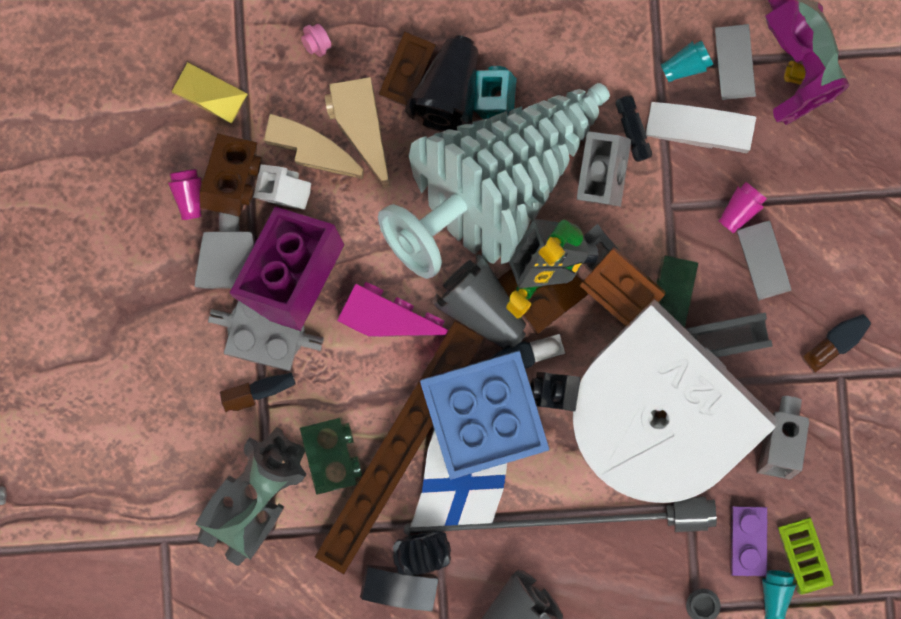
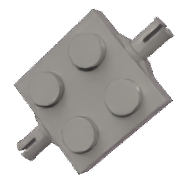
(260, 340)

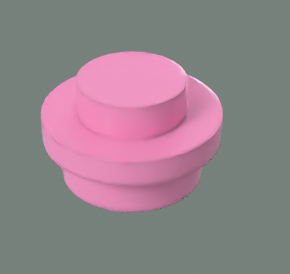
(316, 40)

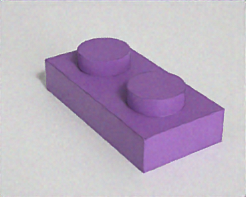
(748, 541)

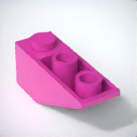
(379, 317)

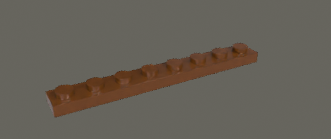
(393, 456)

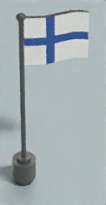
(474, 498)

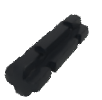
(633, 128)

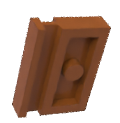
(621, 286)

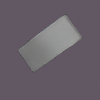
(735, 62)
(764, 260)

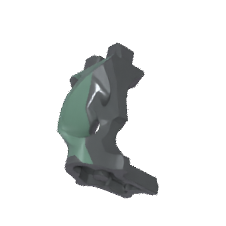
(239, 524)

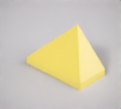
(209, 93)

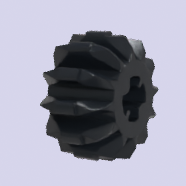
(421, 553)

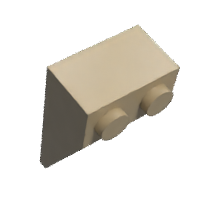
(356, 114)

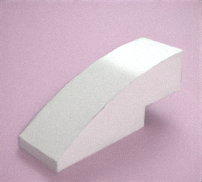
(701, 126)

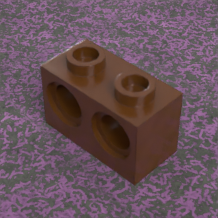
(225, 174)

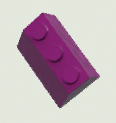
(288, 267)

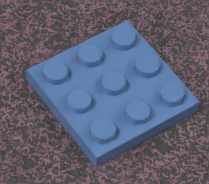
(484, 414)

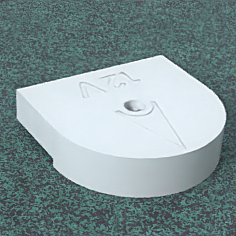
(707, 421)

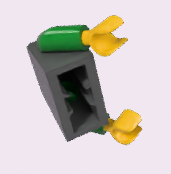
(547, 256)

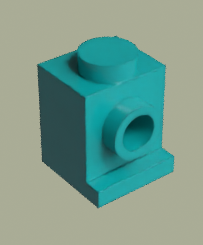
(487, 85)

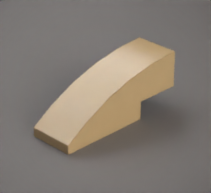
(311, 147)

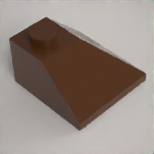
(548, 301)

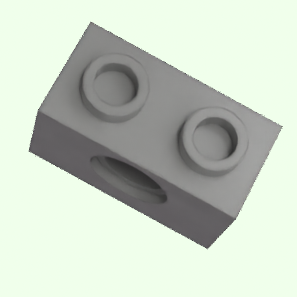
(603, 168)

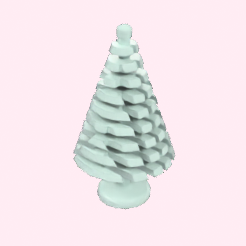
(489, 179)

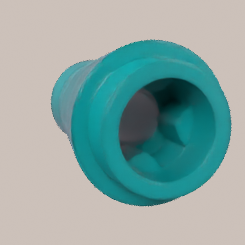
(687, 62)
(778, 592)

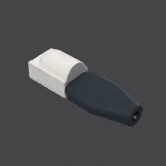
(536, 350)

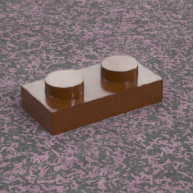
(407, 68)

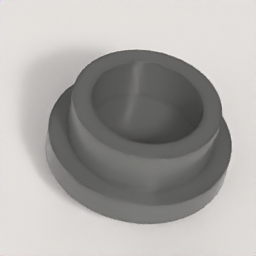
(703, 604)

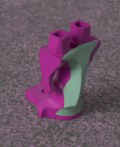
(807, 38)

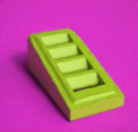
(820, 565)

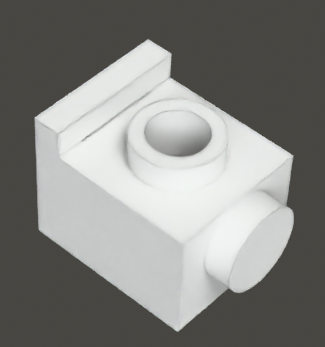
(281, 187)

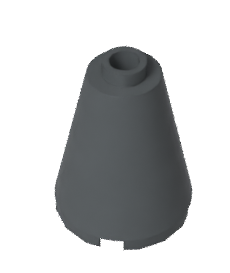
(480, 303)
(523, 601)

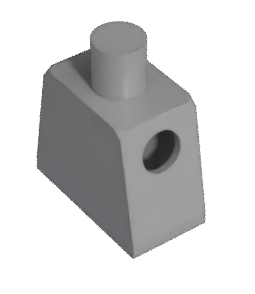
(223, 254)
(781, 454)

